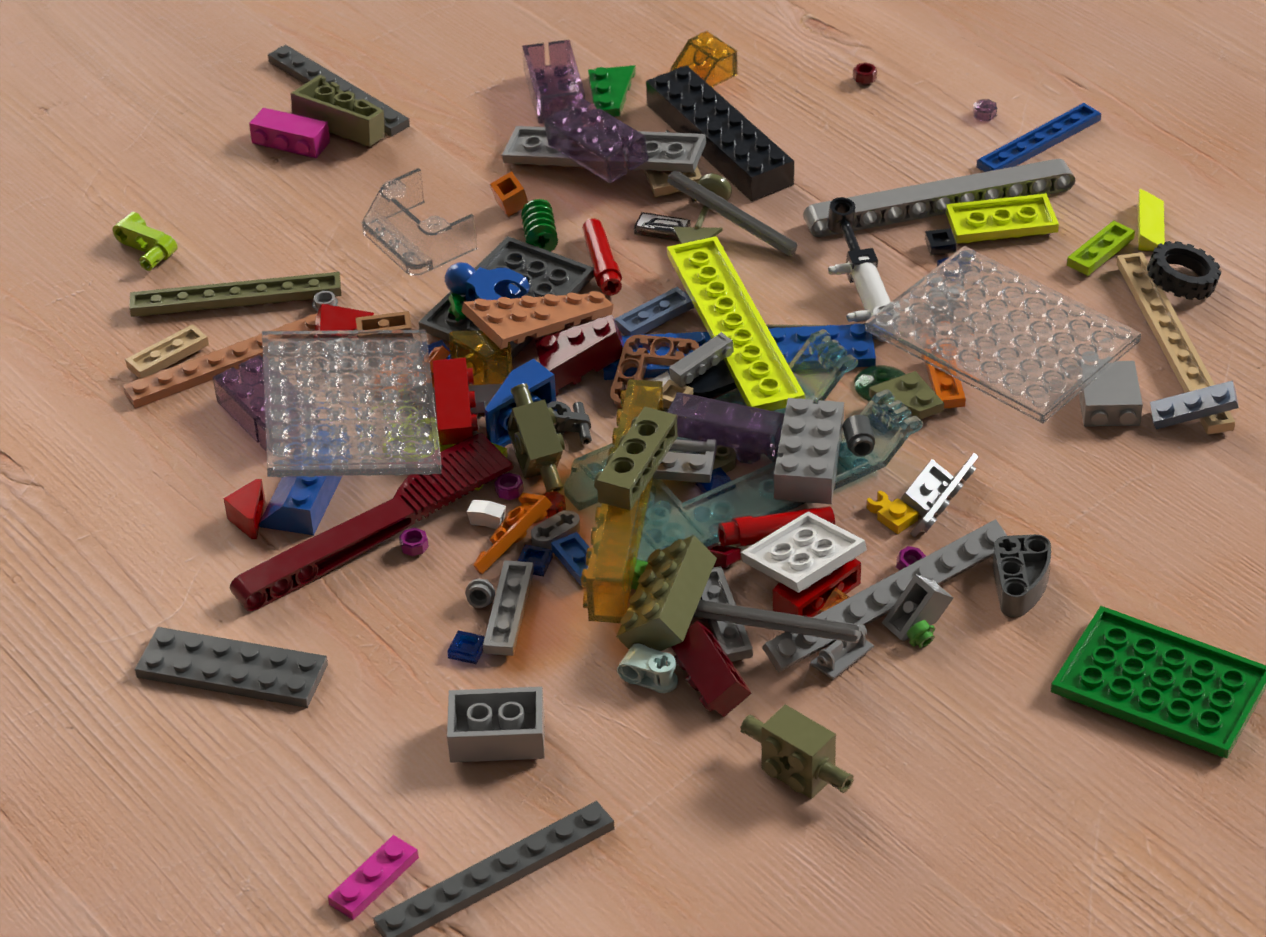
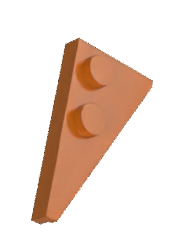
(513, 528)

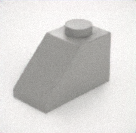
(919, 601)

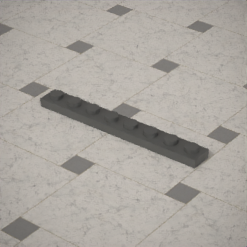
(306, 69)
(494, 872)

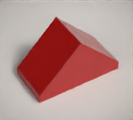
(246, 507)

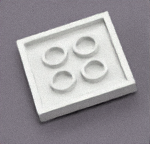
(803, 551)

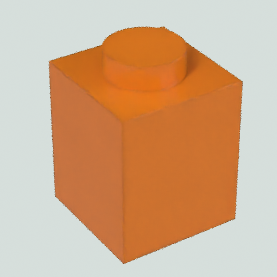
(509, 194)

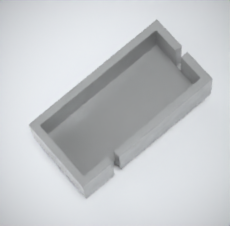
(809, 451)

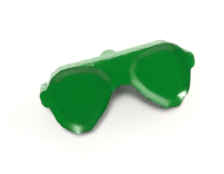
(456, 307)

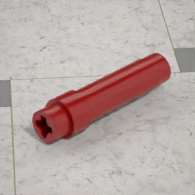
(605, 268)
(749, 529)

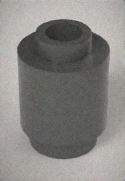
(859, 435)

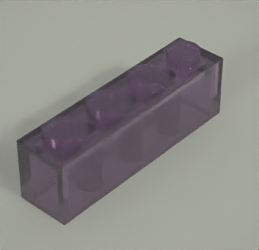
(727, 423)

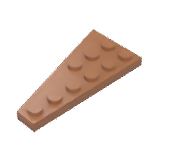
(531, 316)

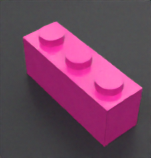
(289, 132)

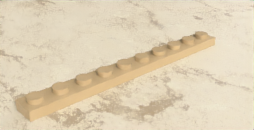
(1170, 335)

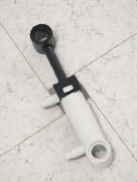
(859, 265)

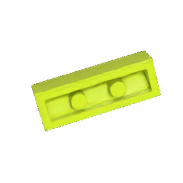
(1150, 221)

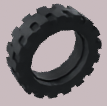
(1179, 283)

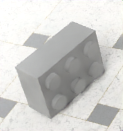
(495, 724)

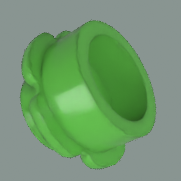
(921, 634)

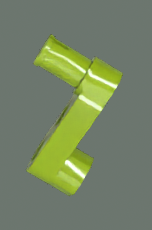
(134, 233)

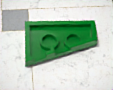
(610, 87)

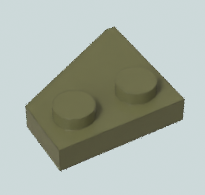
(913, 394)

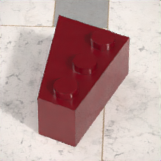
(580, 350)

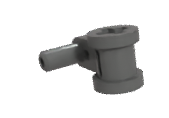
(572, 421)

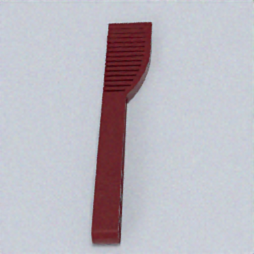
(463, 469)

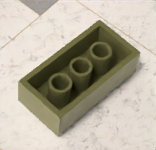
(667, 595)

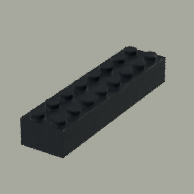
(732, 141)

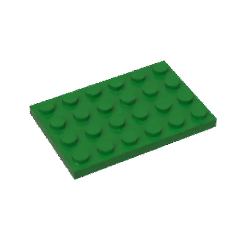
(1162, 681)

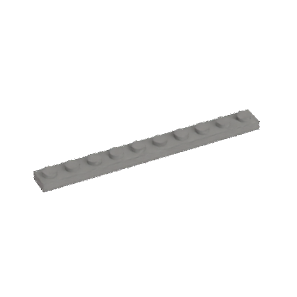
(880, 598)

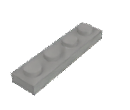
(508, 608)
(729, 635)

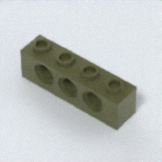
(636, 458)

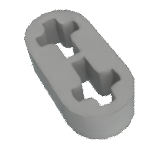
(555, 528)

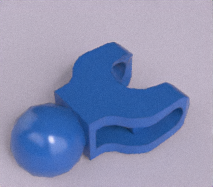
(485, 283)

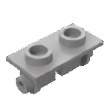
(841, 655)

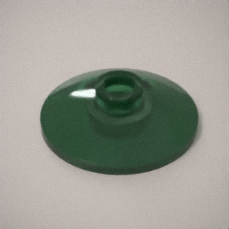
(873, 376)

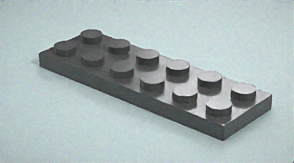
(232, 667)

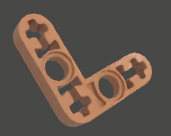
(642, 358)

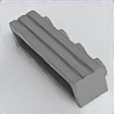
(701, 359)

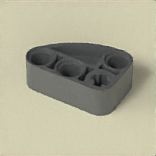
(1021, 572)

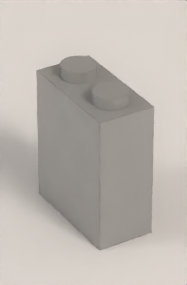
(1113, 397)

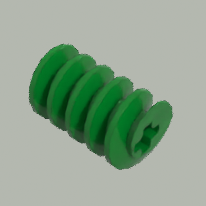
(539, 224)

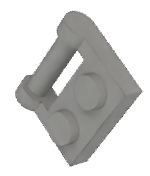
(688, 466)

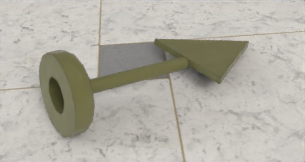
(717, 185)

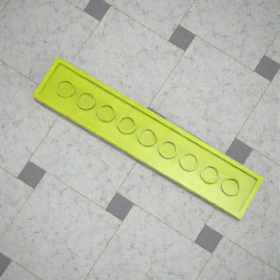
(727, 308)

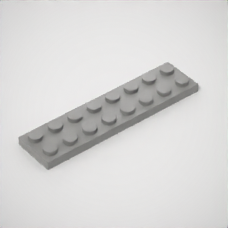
(664, 149)

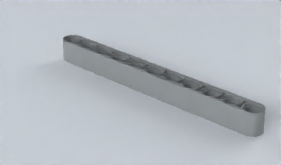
(931, 198)

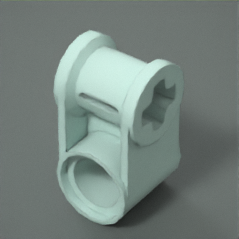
(646, 666)

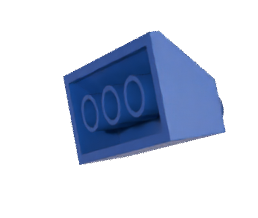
(299, 503)

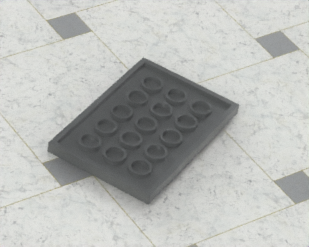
(545, 274)

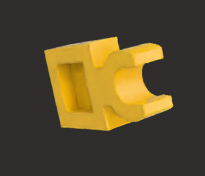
(894, 514)

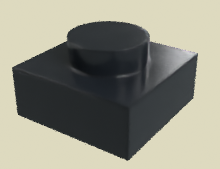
(940, 241)

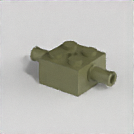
(535, 438)
(798, 751)

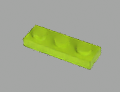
(1100, 248)

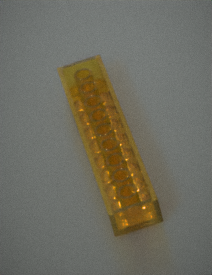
(618, 530)

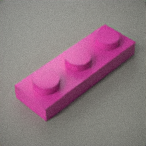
(373, 877)

